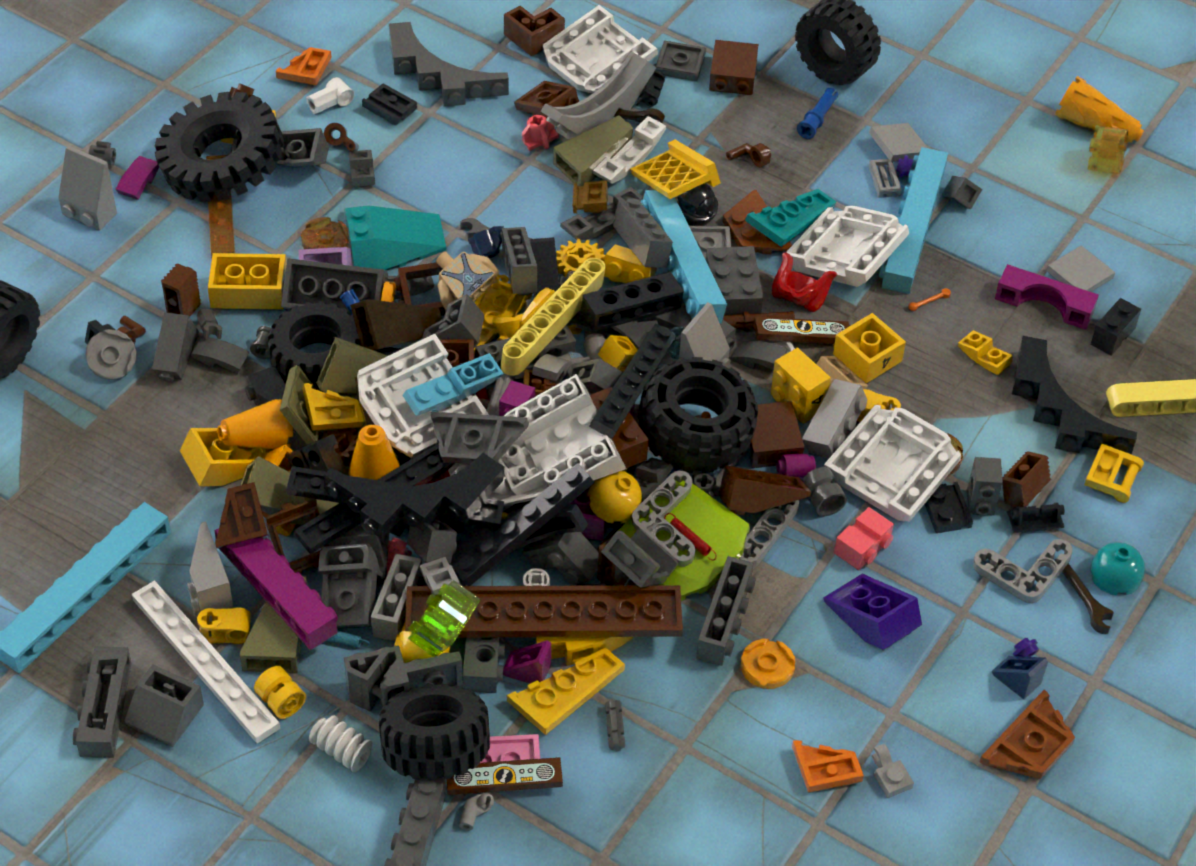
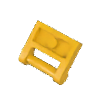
(1106, 469)

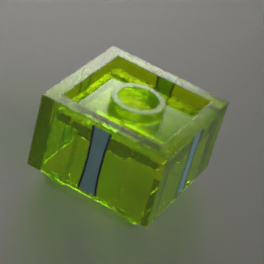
(443, 618)

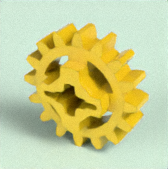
(573, 255)

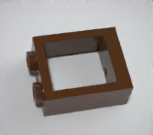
(414, 272)

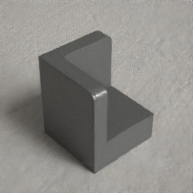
(962, 191)

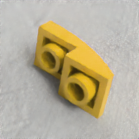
(981, 351)

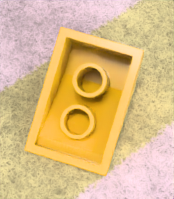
(213, 461)

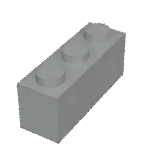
(834, 418)
(390, 607)

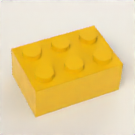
(246, 281)

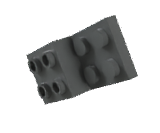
(350, 575)
(385, 674)

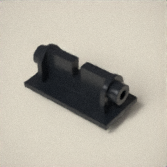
(651, 91)
(1034, 518)

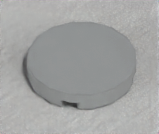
(111, 354)

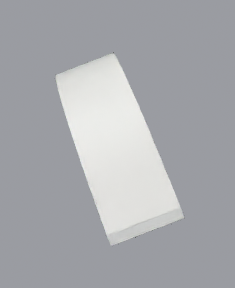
(633, 153)

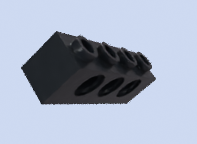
(631, 301)

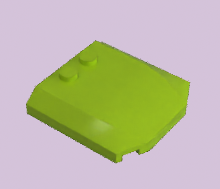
(714, 525)

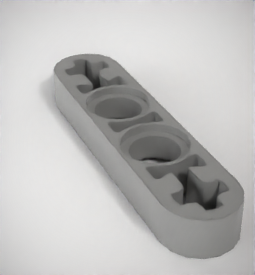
(770, 531)

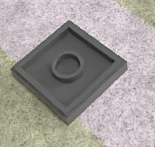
(680, 60)

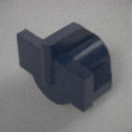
(487, 242)

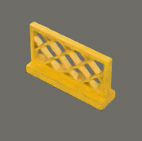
(678, 174)

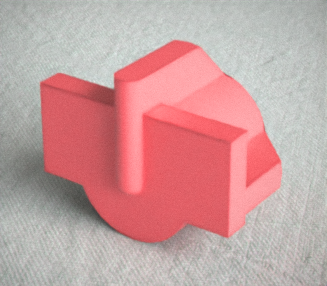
(538, 132)

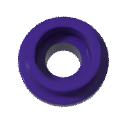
(904, 166)
(1026, 648)

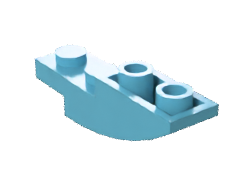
(454, 386)

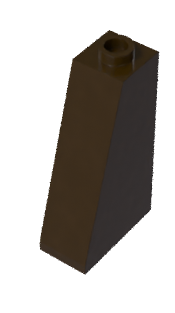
(391, 323)

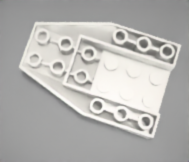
(553, 444)

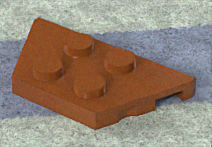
(743, 232)
(1031, 741)

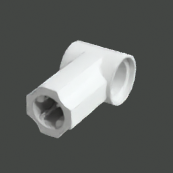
(335, 93)

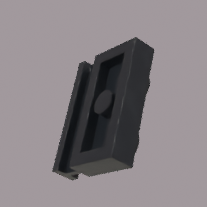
(389, 104)
(948, 509)

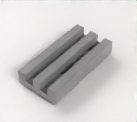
(876, 178)

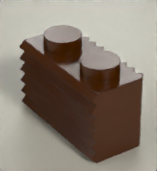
(181, 290)
(1025, 479)

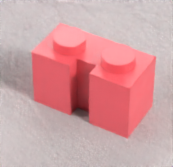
(864, 539)

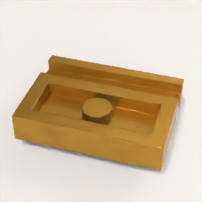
(590, 197)

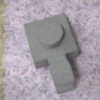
(890, 775)

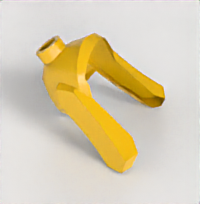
(509, 322)

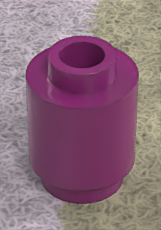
(795, 465)

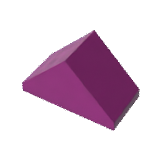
(529, 663)

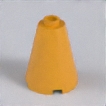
(257, 427)
(372, 454)

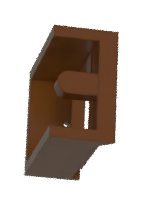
(290, 513)

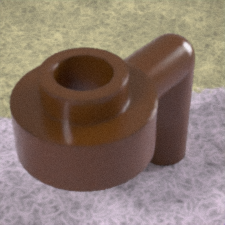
(343, 139)
(759, 153)
(131, 328)

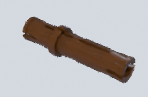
(745, 320)

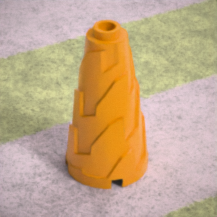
(1089, 108)

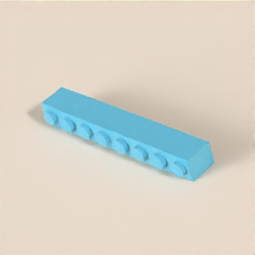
(916, 214)
(685, 258)
(82, 586)

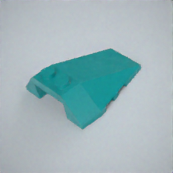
(392, 236)

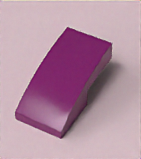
(137, 176)

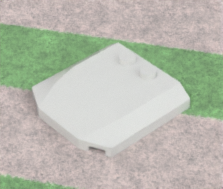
(593, 50)
(849, 243)
(387, 380)
(894, 461)

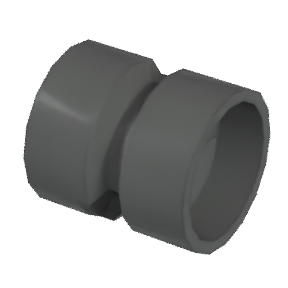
(825, 491)

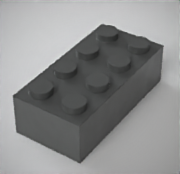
(326, 282)

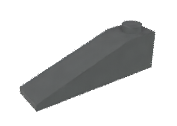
(300, 147)

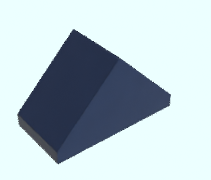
(1021, 673)

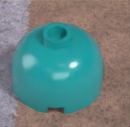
(1118, 568)

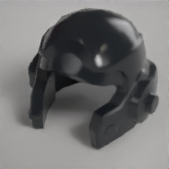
(698, 205)

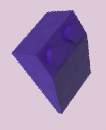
(875, 610)

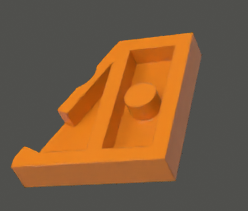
(306, 67)
(826, 767)

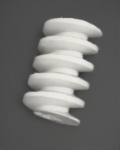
(341, 743)

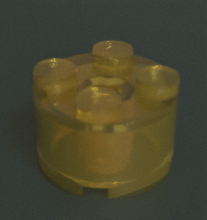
(1108, 149)

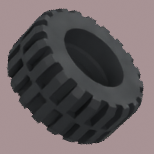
(821, 51)
(17, 326)
(308, 326)
(434, 731)

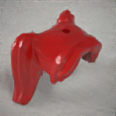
(801, 288)

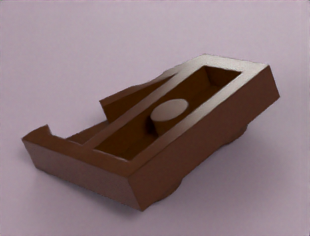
(241, 516)

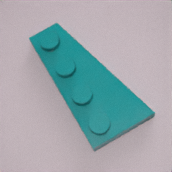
(790, 217)

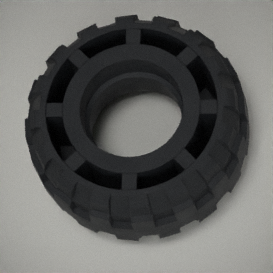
(691, 440)

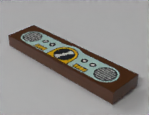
(798, 329)
(508, 776)

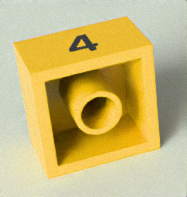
(869, 348)
(799, 381)

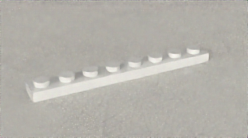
(206, 662)

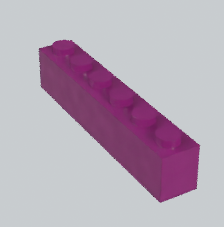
(283, 590)

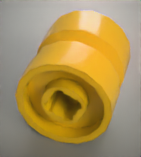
(280, 692)

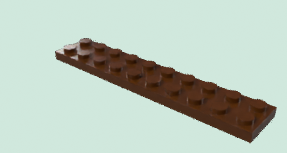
(565, 611)

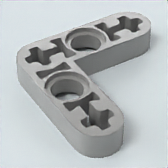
(656, 518)
(1023, 578)

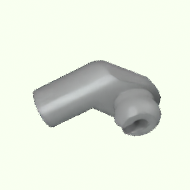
(474, 807)

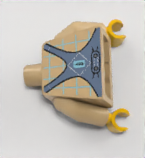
(466, 275)

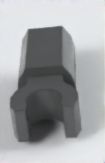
(209, 323)

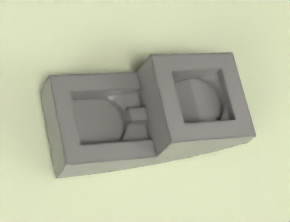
(551, 367)
(438, 573)

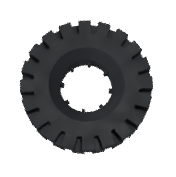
(192, 133)

